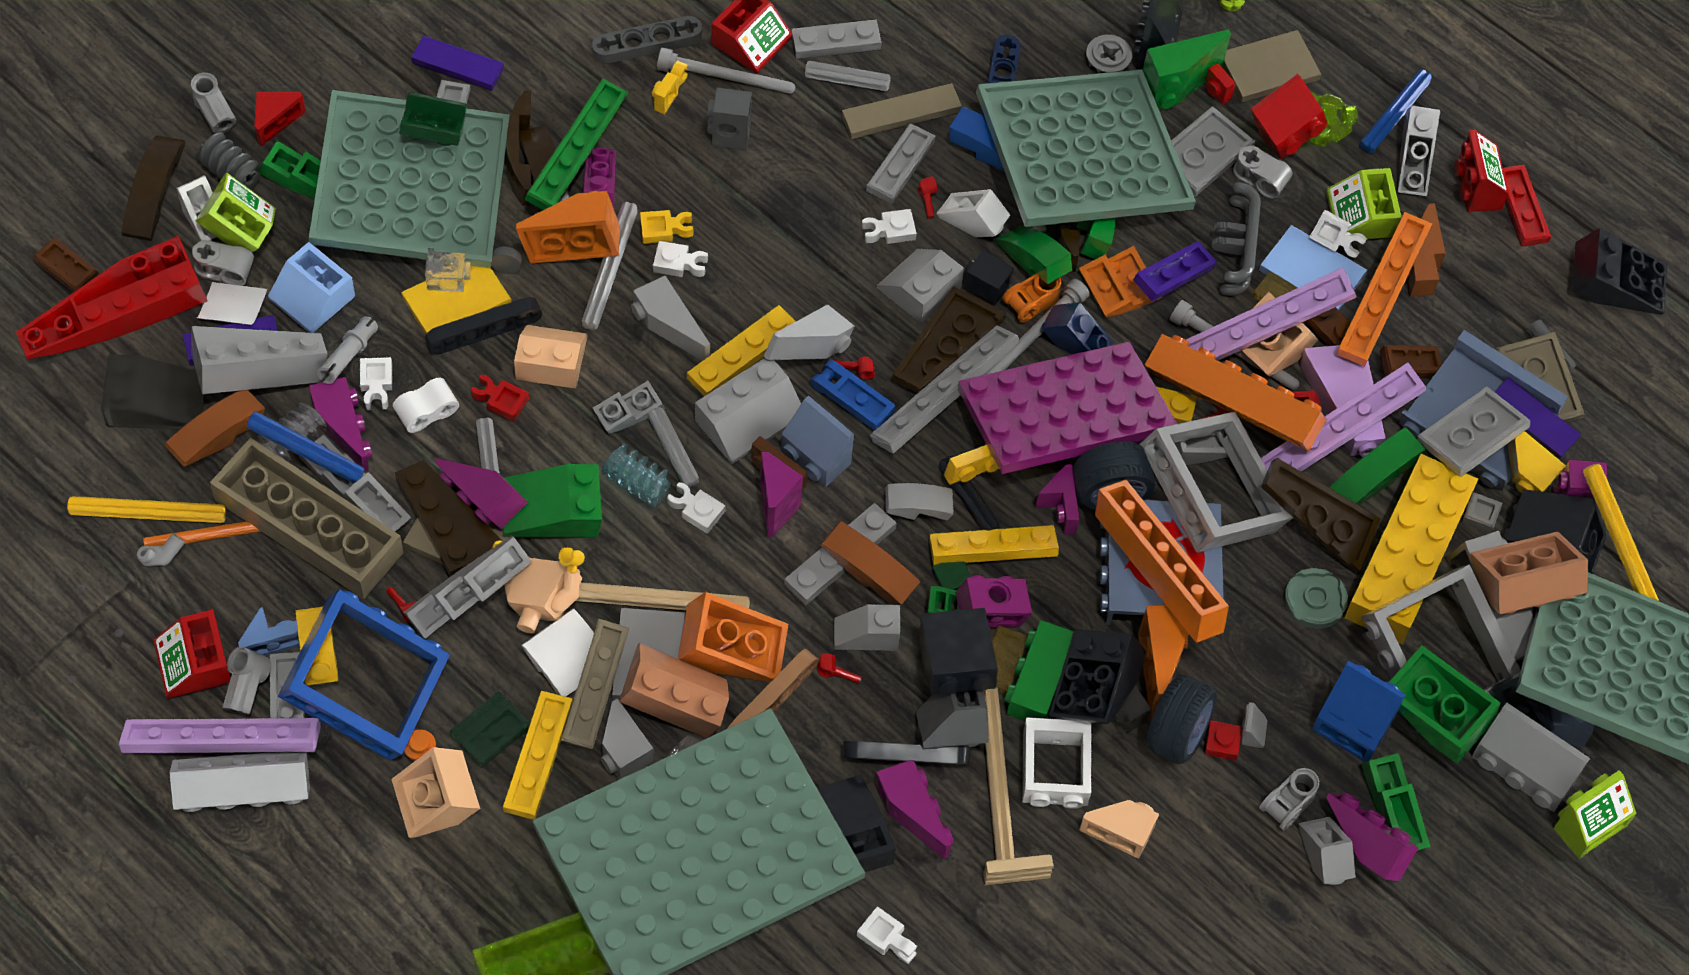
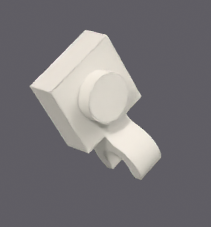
(885, 932)

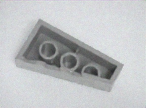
(255, 358)
(1514, 626)

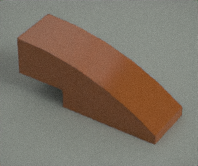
(1424, 274)
(214, 428)
(870, 564)

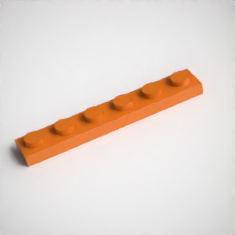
(1384, 289)

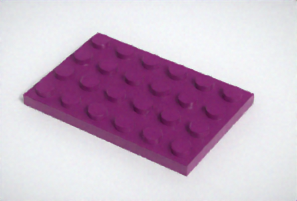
(1064, 406)

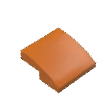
(1113, 282)

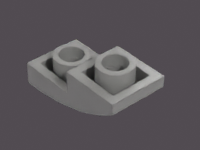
(627, 410)
(913, 499)

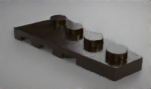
(947, 336)
(1327, 515)
(447, 520)

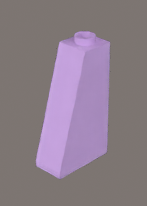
(1337, 382)

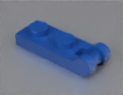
(853, 394)

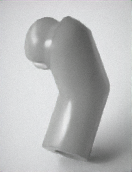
(160, 554)

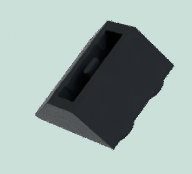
(1156, 27)
(1618, 274)
(1097, 676)
(860, 821)

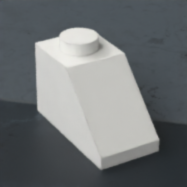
(975, 212)

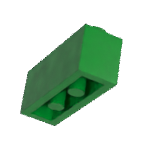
(1039, 672)

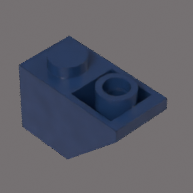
(1074, 329)

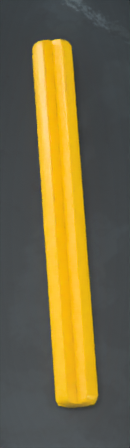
(147, 509)
(1619, 531)

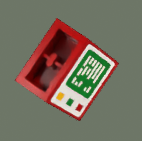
(750, 32)
(1481, 174)
(191, 655)

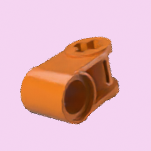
(1030, 299)

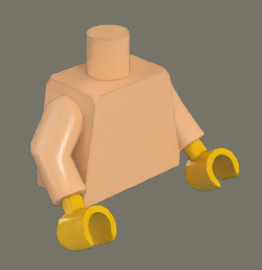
(544, 588)

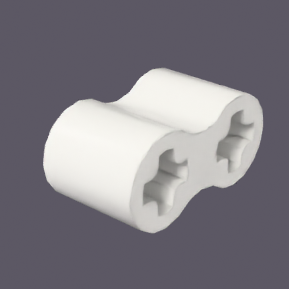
(425, 405)

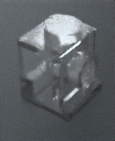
(446, 271)

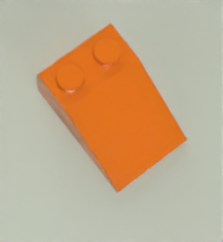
(572, 230)
(732, 639)
(1164, 641)

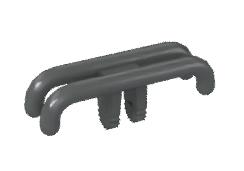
(1240, 239)

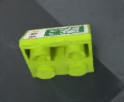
(1367, 203)
(237, 214)
(1595, 815)

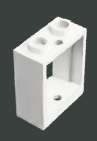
(1060, 733)

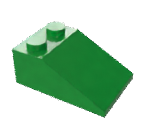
(1182, 66)
(560, 502)
(1444, 704)

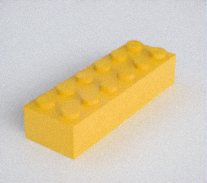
(1413, 542)

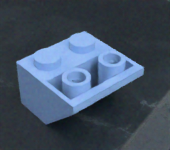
(311, 288)

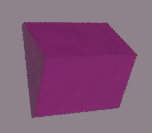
(780, 492)

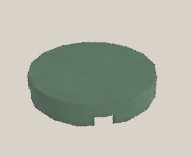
(1315, 598)

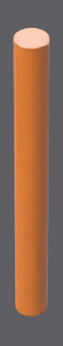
(205, 533)

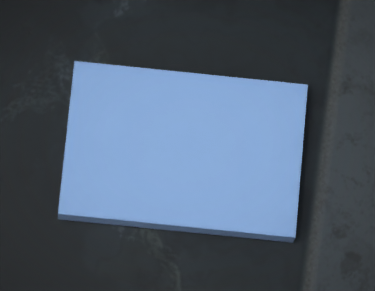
(1305, 260)

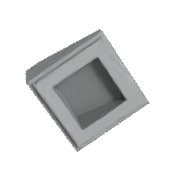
(1253, 727)

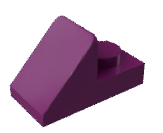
(1061, 494)

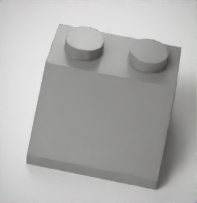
(922, 282)

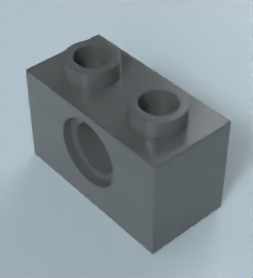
(730, 118)

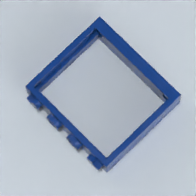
(336, 715)

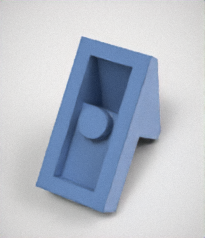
(269, 640)

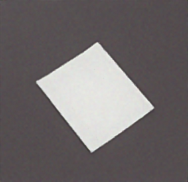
(232, 303)

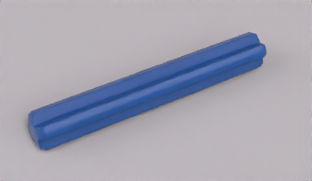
(1395, 111)
(305, 447)

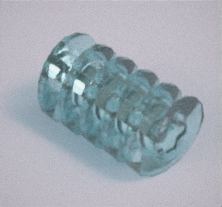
(636, 476)

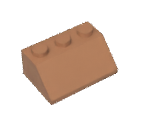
(1530, 572)
(675, 691)

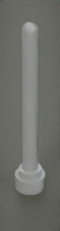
(668, 58)
(1073, 292)
(1186, 316)

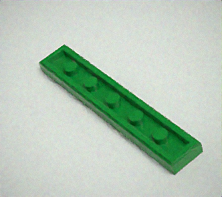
(576, 145)

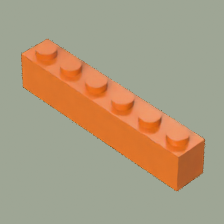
(1236, 392)
(1161, 561)

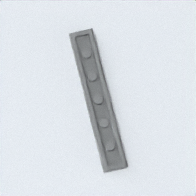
(944, 389)

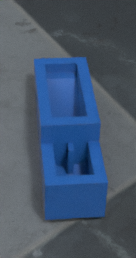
(973, 133)

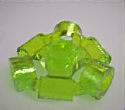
(1338, 129)

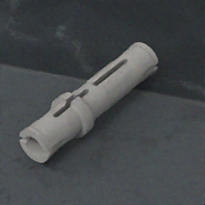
(353, 342)

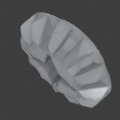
(1111, 45)

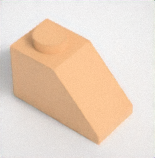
(1122, 825)

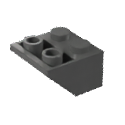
(953, 720)

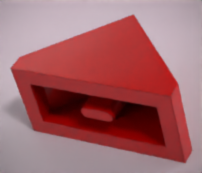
(275, 113)

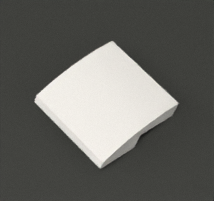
(561, 651)

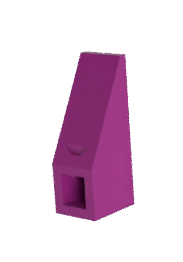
(601, 172)
(336, 406)
(485, 488)
(908, 802)
(1374, 843)

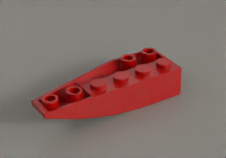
(117, 302)

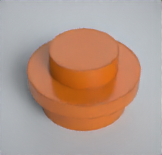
(419, 743)

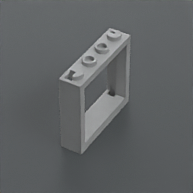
(1185, 494)
(1477, 612)

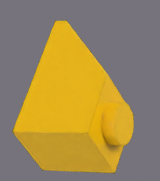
(1532, 464)
(325, 663)

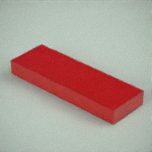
(1525, 208)

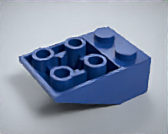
(1358, 711)

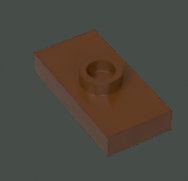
(64, 265)
(1423, 359)

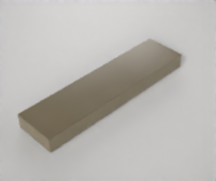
(901, 111)
(595, 685)

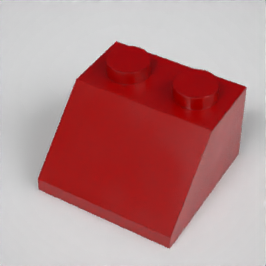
(1289, 117)

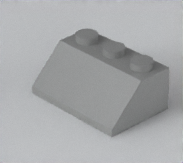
(748, 407)
(1530, 757)

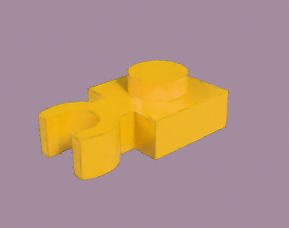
(667, 90)
(660, 226)

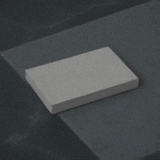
(1209, 148)
(1473, 431)
(652, 628)

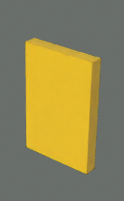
(441, 307)

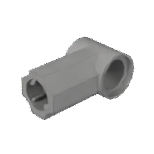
(212, 103)
(247, 672)

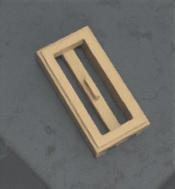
(1018, 869)

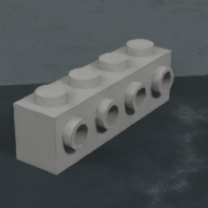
(239, 780)

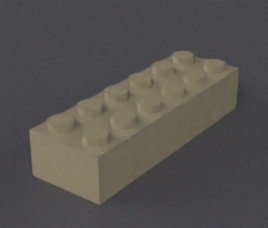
(307, 518)

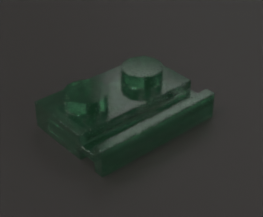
(490, 729)

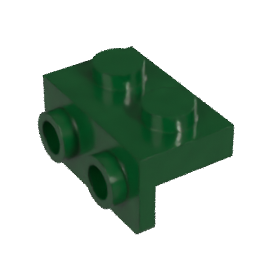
(433, 119)

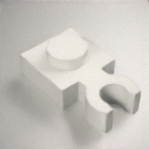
(894, 226)
(1332, 233)
(674, 259)
(375, 379)
(698, 510)

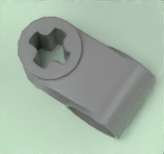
(1262, 173)
(225, 263)
(1287, 801)

